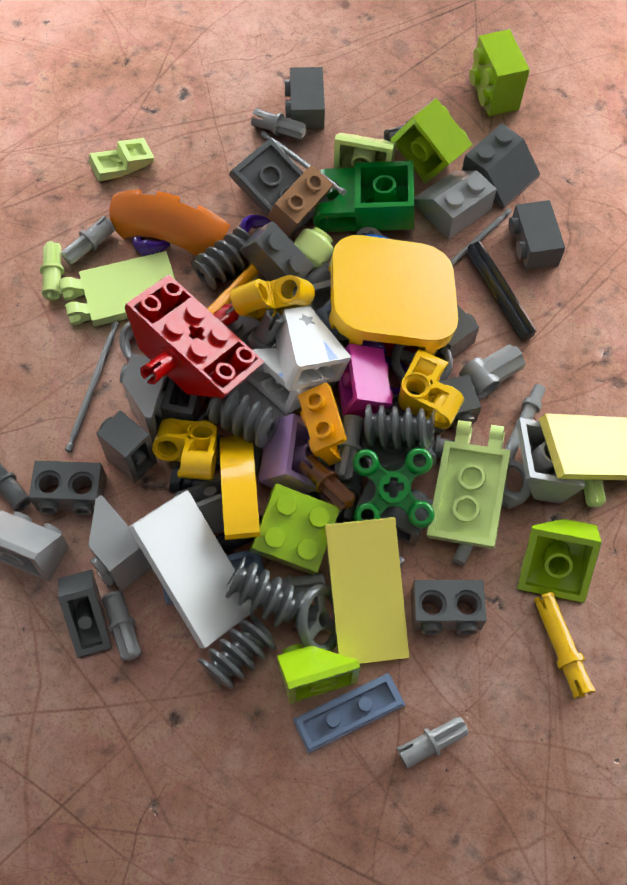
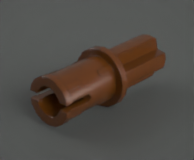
(327, 483)

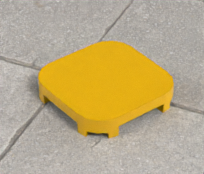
(392, 292)

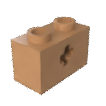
(300, 200)

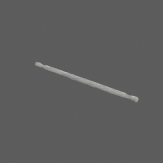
(302, 162)
(487, 230)
(81, 414)

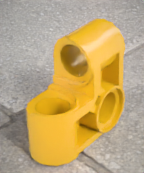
(259, 295)
(424, 379)
(189, 443)

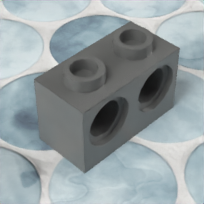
(70, 479)
(446, 596)

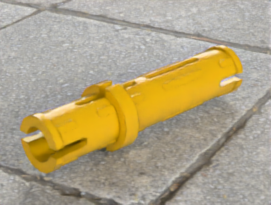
(568, 657)

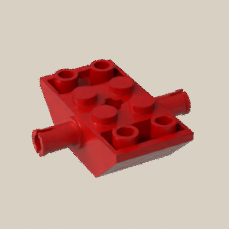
(189, 341)

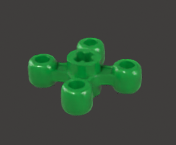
(404, 478)

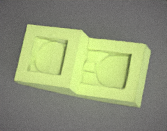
(126, 159)

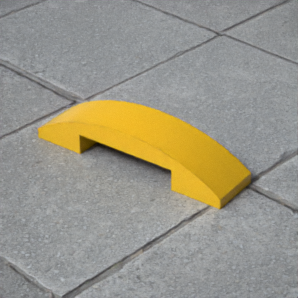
(238, 488)

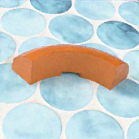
(166, 219)

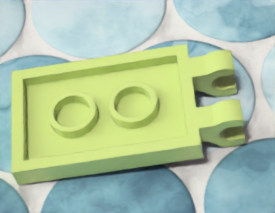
(111, 287)
(470, 489)

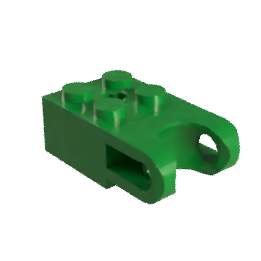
(375, 197)

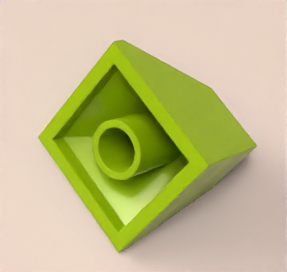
(560, 559)
(314, 671)

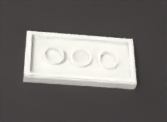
(190, 567)

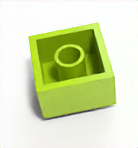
(499, 72)
(431, 140)
(294, 529)

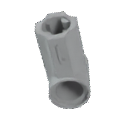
(489, 372)

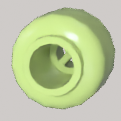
(315, 246)

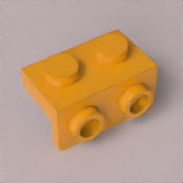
(323, 422)

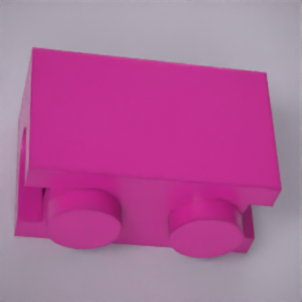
(365, 381)

